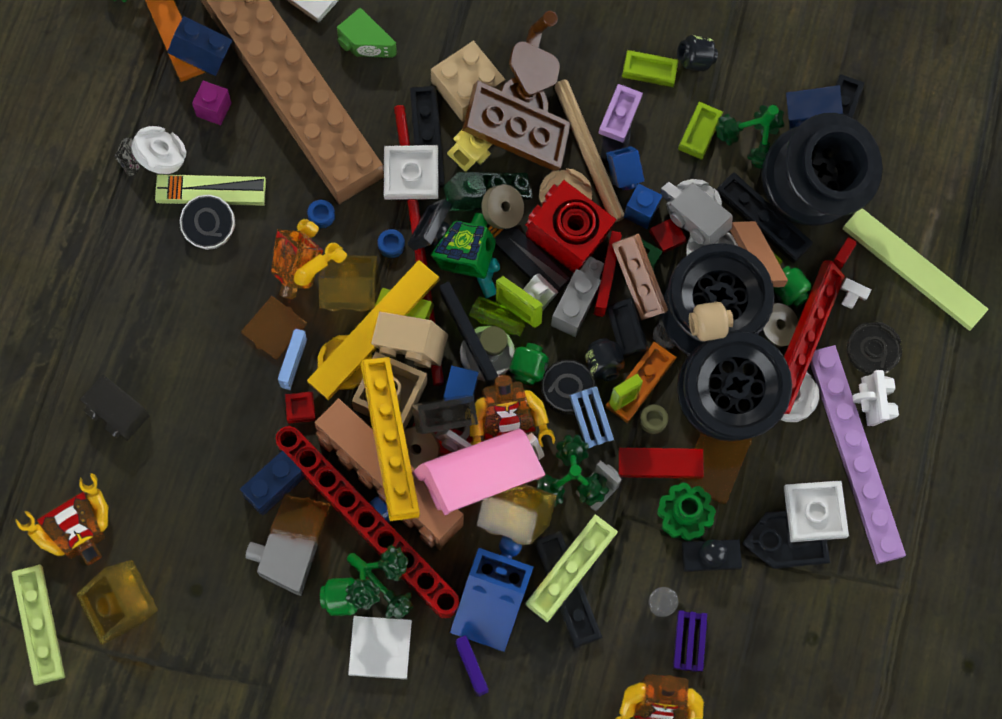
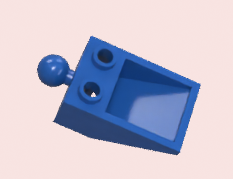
(490, 600)

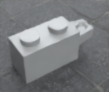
(697, 213)
(578, 297)

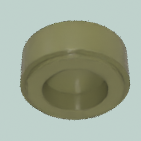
(494, 340)
(654, 419)

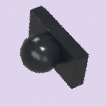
(431, 226)
(711, 555)

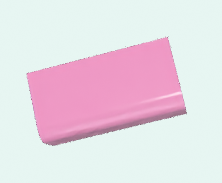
(480, 471)

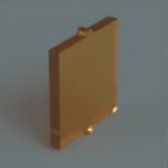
(273, 327)
(300, 518)

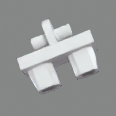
(874, 398)

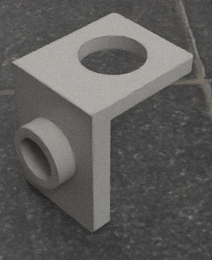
(452, 441)
(613, 481)

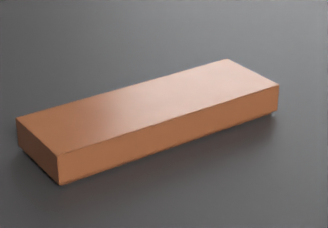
(751, 238)
(640, 277)

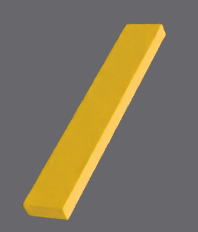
(358, 345)
(390, 439)

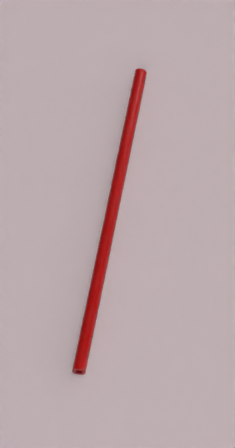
(414, 213)

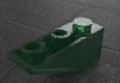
(468, 188)

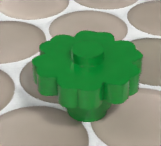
(686, 511)

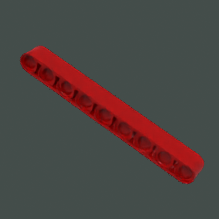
(360, 509)

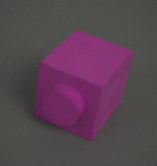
(211, 102)

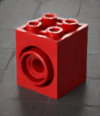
(567, 209)

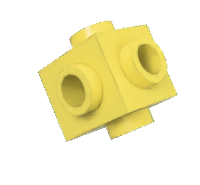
(469, 150)

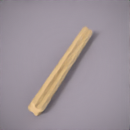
(588, 150)

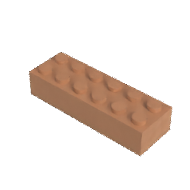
(355, 445)

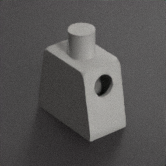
(284, 561)

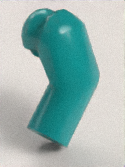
(487, 285)

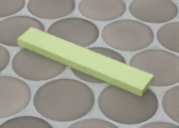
(915, 269)

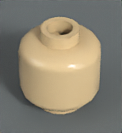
(710, 321)

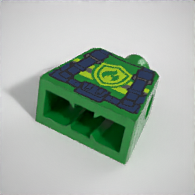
(466, 248)

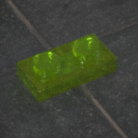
(492, 313)

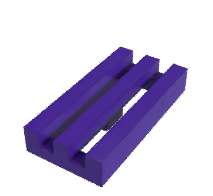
(692, 616)
(471, 666)

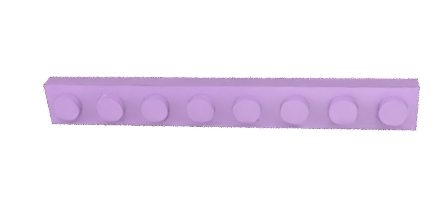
(856, 456)

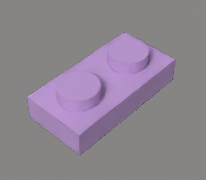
(620, 113)

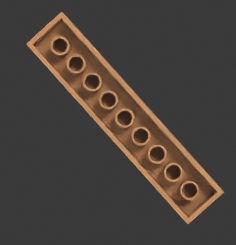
(298, 95)

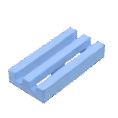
(292, 359)
(601, 413)

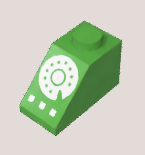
(365, 37)

